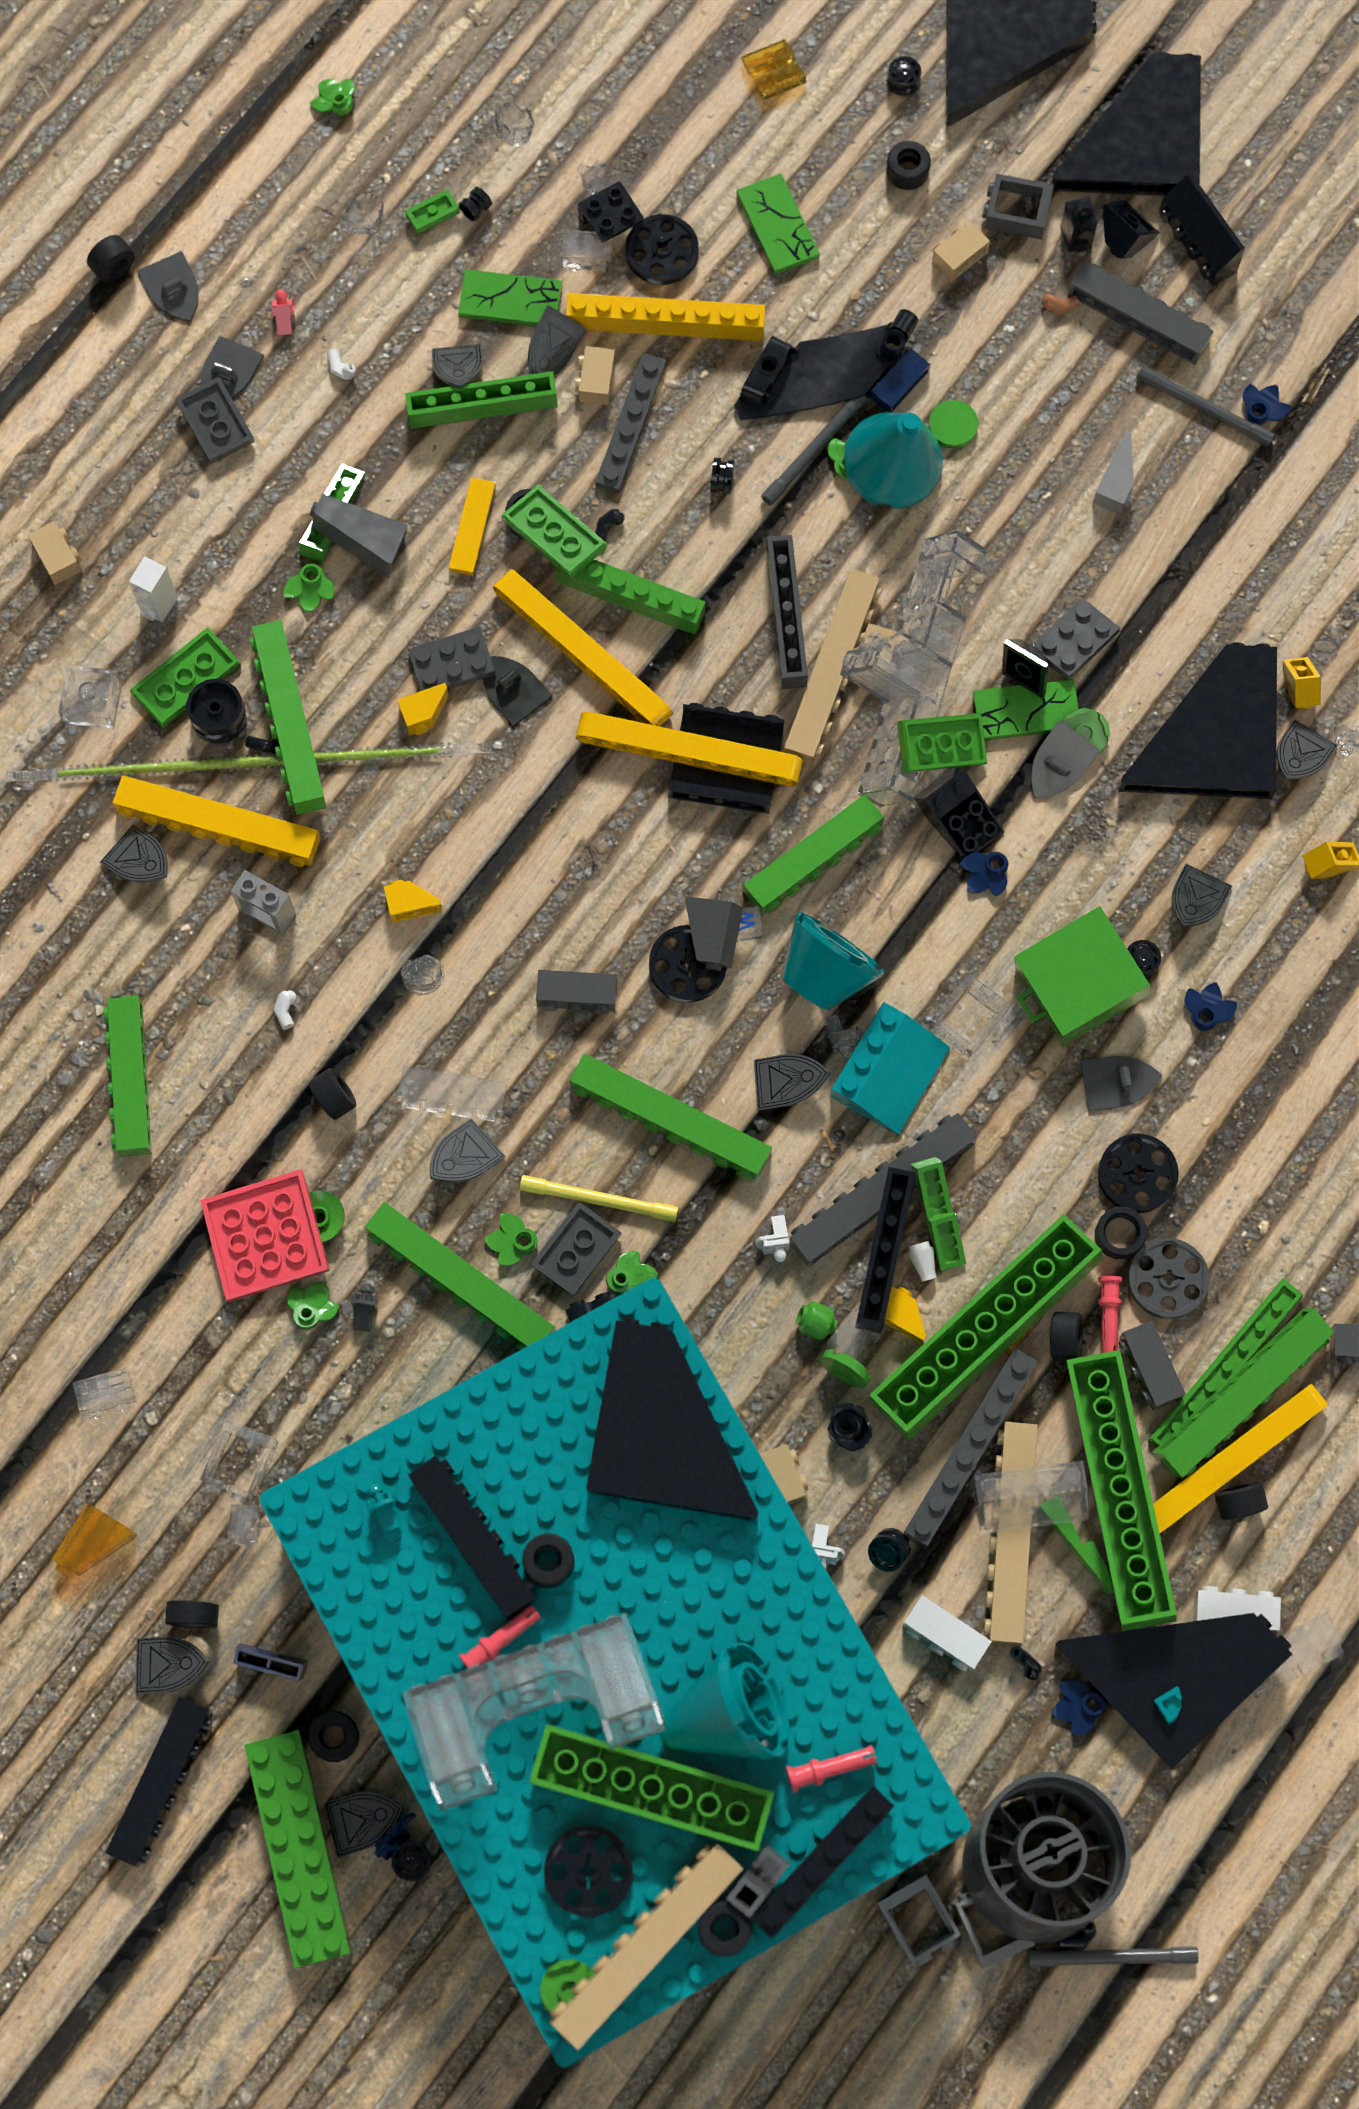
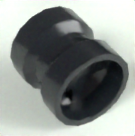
(475, 204)

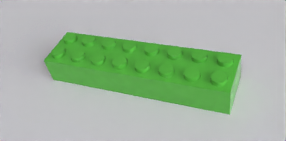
(651, 1788)
(298, 1849)

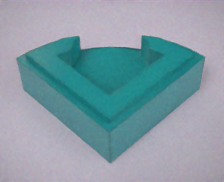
(1170, 1704)

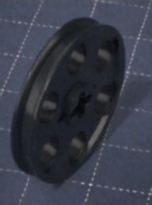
(662, 259)
(679, 972)
(1148, 1180)
(575, 1862)

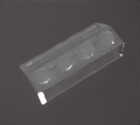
(1031, 1497)

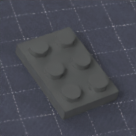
(214, 420)
(1076, 638)
(452, 660)
(576, 1249)

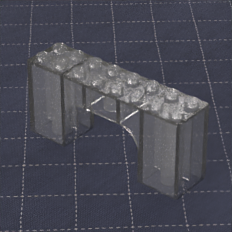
(462, 1709)

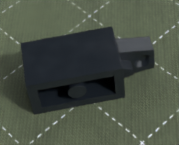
(1079, 224)

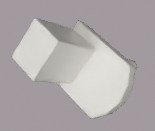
(778, 1242)
(826, 1553)

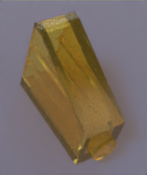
(91, 1541)

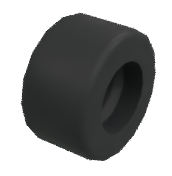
(911, 152)
(110, 258)
(332, 1093)
(1066, 1335)
(1241, 1501)
(532, 1551)
(317, 1729)
(719, 1947)

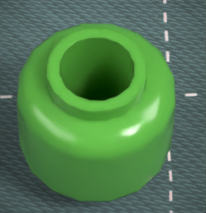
(816, 1320)

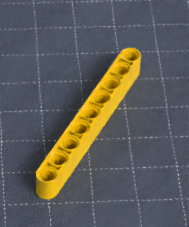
(582, 649)
(689, 749)
(1238, 1456)

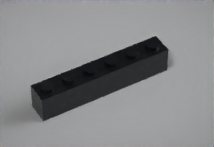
(885, 1250)
(472, 1538)
(159, 1783)
(822, 1862)

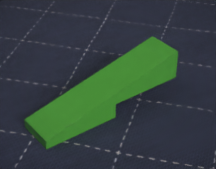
(342, 487)
(938, 1213)
(1086, 1554)

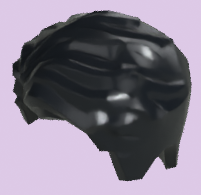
(849, 1427)

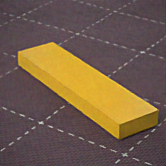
(472, 526)

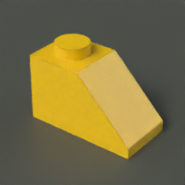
(1302, 682)
(423, 708)
(1331, 859)
(409, 901)
(904, 1315)

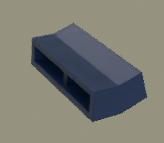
(900, 380)
(271, 1656)

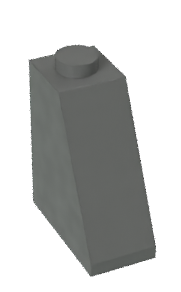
(714, 930)

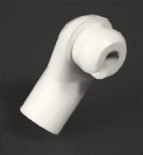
(338, 368)
(282, 1006)

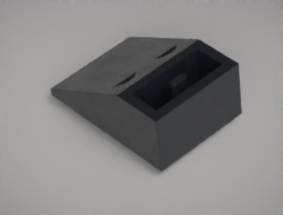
(959, 812)

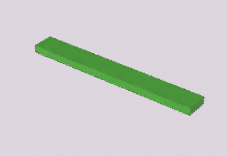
(1233, 1357)

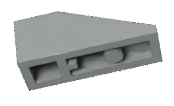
(1118, 480)

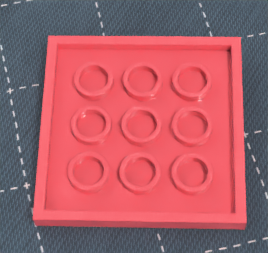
(264, 1235)

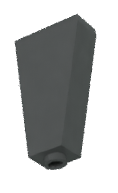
(360, 532)

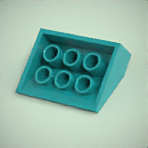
(889, 1069)

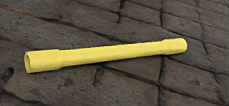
(542, 1187)

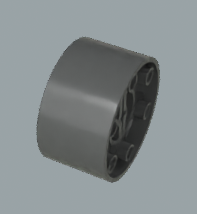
(1019, 1871)

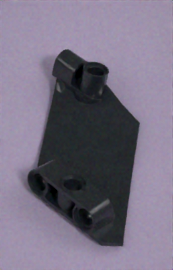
(821, 369)

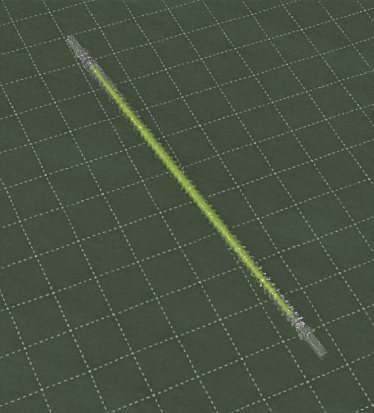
(48, 774)

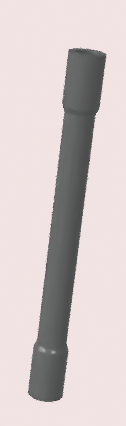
(1252, 430)
(779, 485)
(1171, 1955)

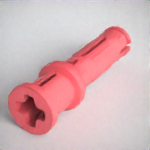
(1109, 1303)
(489, 1648)
(817, 1771)

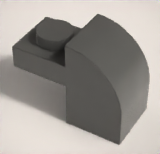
(758, 1881)

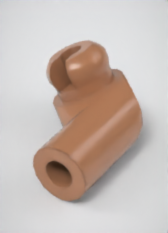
(1059, 306)

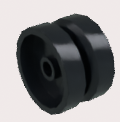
(216, 711)

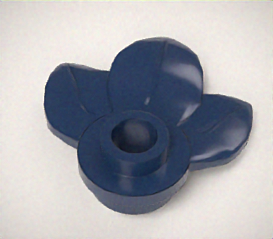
(1266, 403)
(983, 875)
(1210, 1004)
(1074, 1706)
(390, 1843)

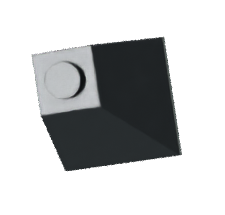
(1126, 229)
(1025, 666)

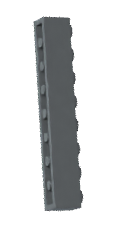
(863, 1204)
(970, 1448)

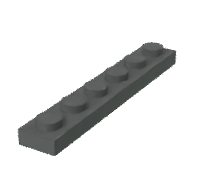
(630, 423)

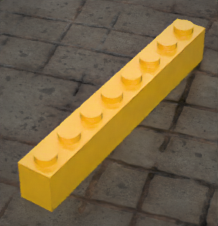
(667, 316)
(216, 821)

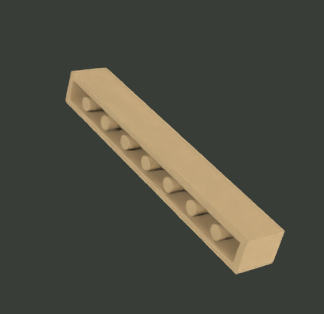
(825, 681)
(1010, 1547)
(645, 1945)

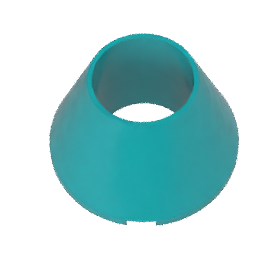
(825, 964)

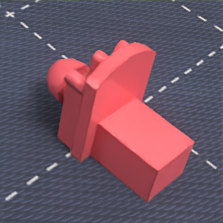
(282, 310)

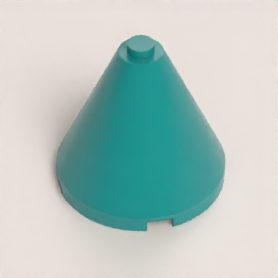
(893, 459)
(730, 1710)

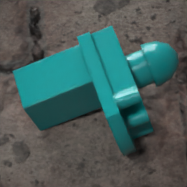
(382, 1508)

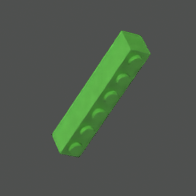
(481, 400)
(637, 595)
(813, 855)
(129, 1076)

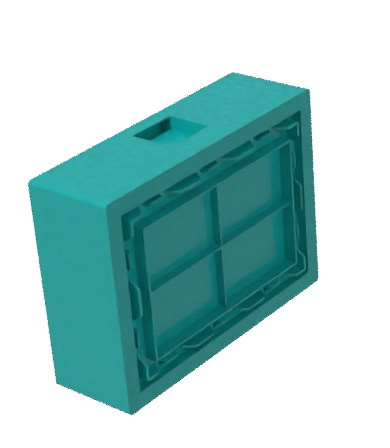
(690, 1589)

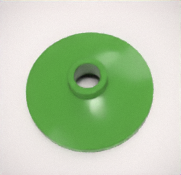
(332, 1208)

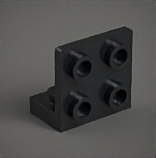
(610, 212)

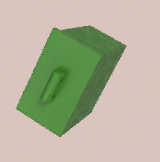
(1080, 976)

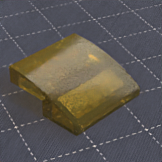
(773, 69)

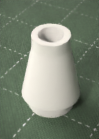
(923, 1260)

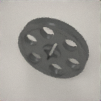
(1177, 1270)

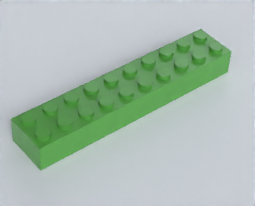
(986, 1327)
(1121, 1491)

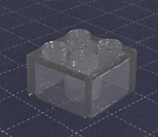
(90, 696)

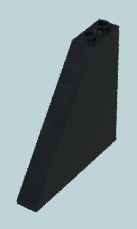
(1006, 43)
(1144, 136)
(1219, 734)
(658, 1432)
(1208, 1659)

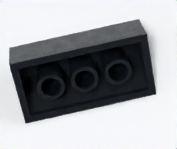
(1202, 230)

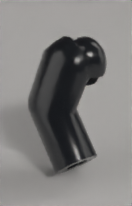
(604, 522)
(261, 745)
(1032, 1667)
(1079, 1940)

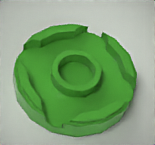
(953, 424)
(1090, 726)
(845, 1368)
(560, 1980)

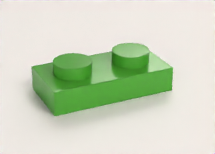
(432, 211)

